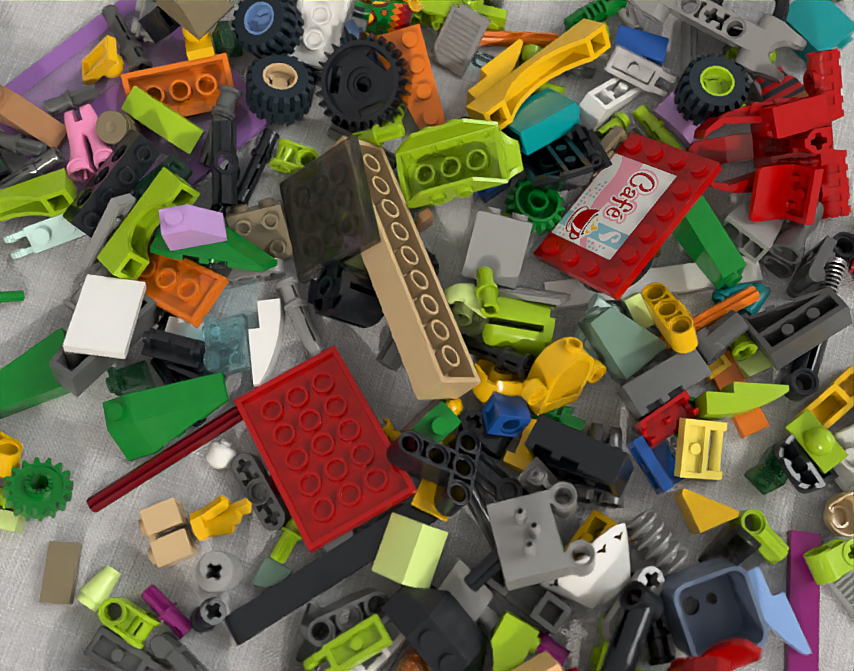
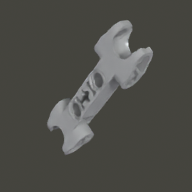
(753, 43)

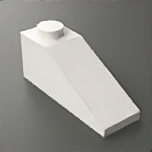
(605, 101)

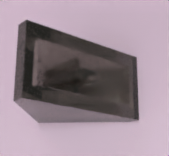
(731, 545)

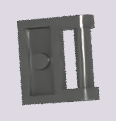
(811, 267)

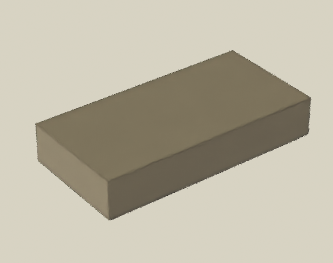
(60, 572)

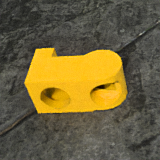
(521, 458)

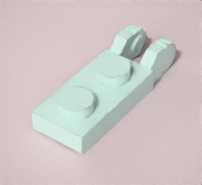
(44, 235)

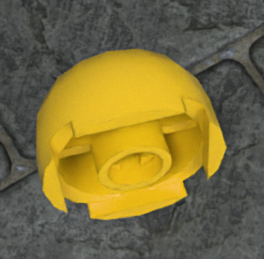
(495, 381)

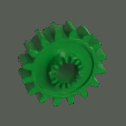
(547, 201)
(38, 504)

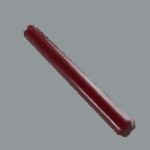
(164, 459)

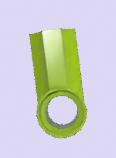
(772, 546)

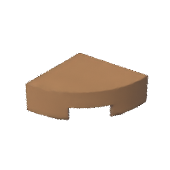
(425, 220)

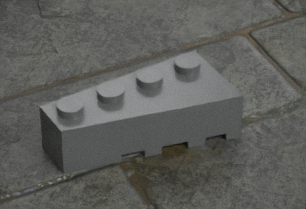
(80, 370)

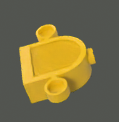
(560, 375)

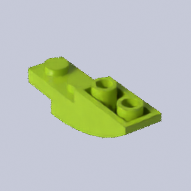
(437, 11)

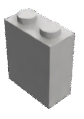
(498, 244)

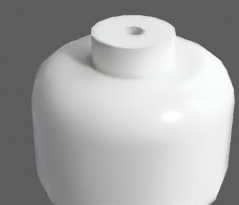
(221, 454)

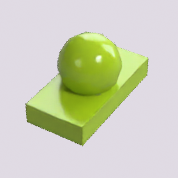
(816, 441)

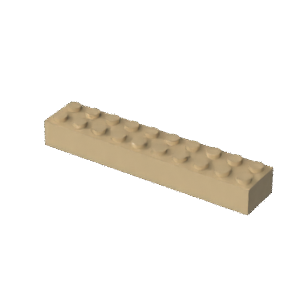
(411, 291)

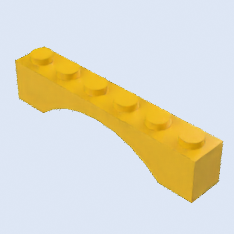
(573, 48)

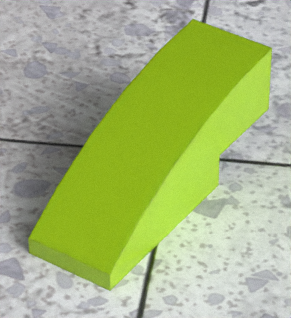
(163, 120)
(737, 399)

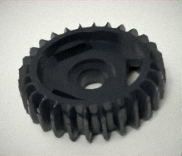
(356, 65)

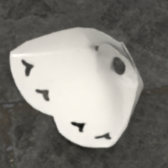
(606, 579)

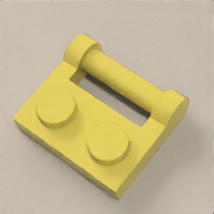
(694, 447)

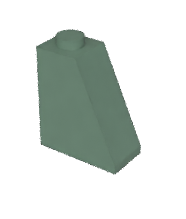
(619, 341)

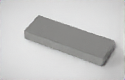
(112, 218)

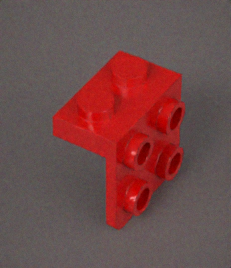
(785, 192)

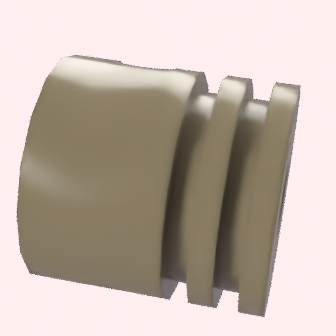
(114, 125)

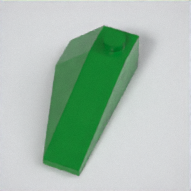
(235, 251)
(153, 417)

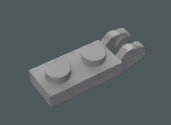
(638, 70)

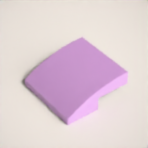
(674, 120)

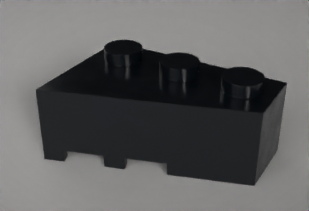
(579, 457)

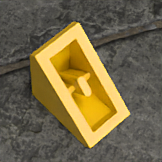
(701, 511)

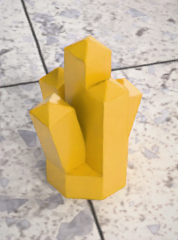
(218, 517)

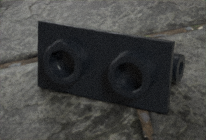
(590, 147)
(173, 347)

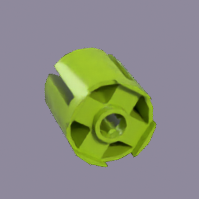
(523, 314)

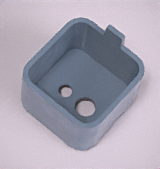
(732, 615)

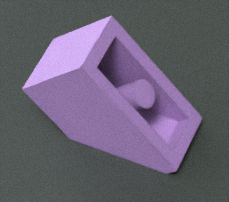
(191, 226)

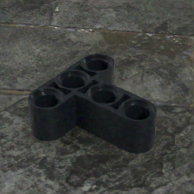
(448, 466)

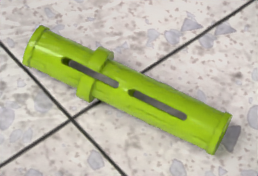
(654, 127)

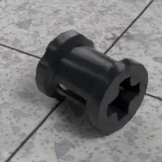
(217, 613)

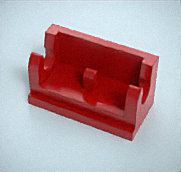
(795, 116)
(665, 420)

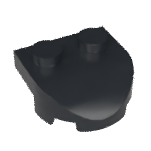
(799, 467)

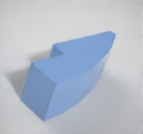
(778, 614)

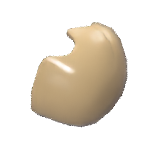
(839, 514)

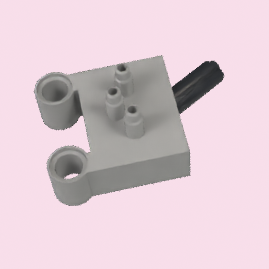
(530, 542)

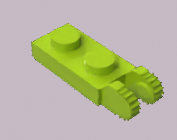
(352, 646)

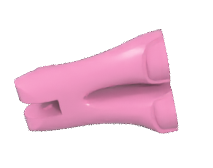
(81, 165)

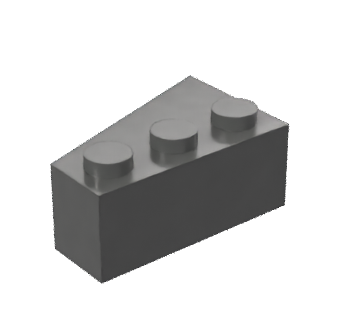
(797, 326)
(662, 382)

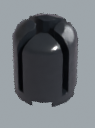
(345, 295)

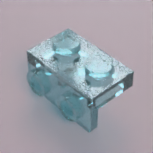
(227, 344)

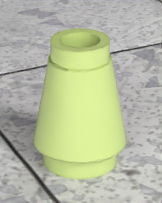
(98, 588)

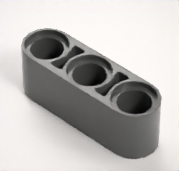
(331, 614)

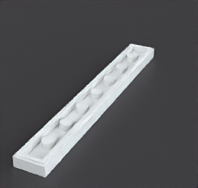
(676, 278)

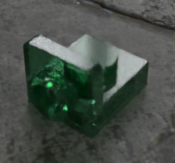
(225, 40)
(129, 379)
(767, 473)

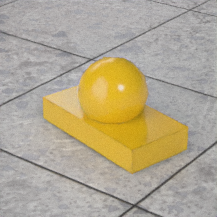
(196, 48)
(102, 61)

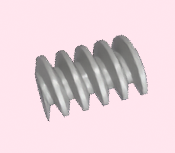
(656, 542)
(209, 569)

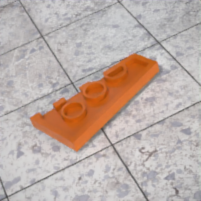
(424, 99)

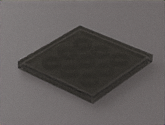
(329, 209)

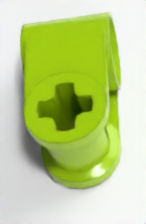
(291, 156)
(830, 560)
(134, 623)

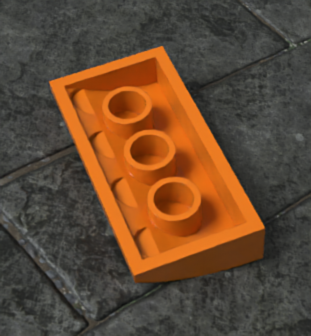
(184, 85)

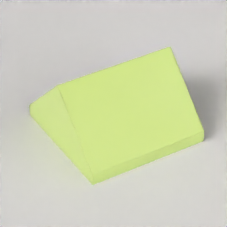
(409, 551)

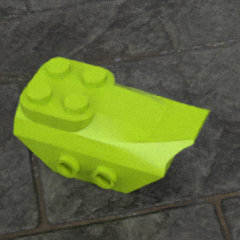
(455, 161)

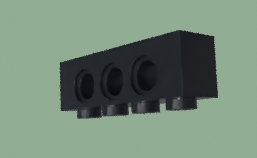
(114, 178)

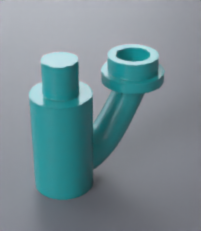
(720, 295)

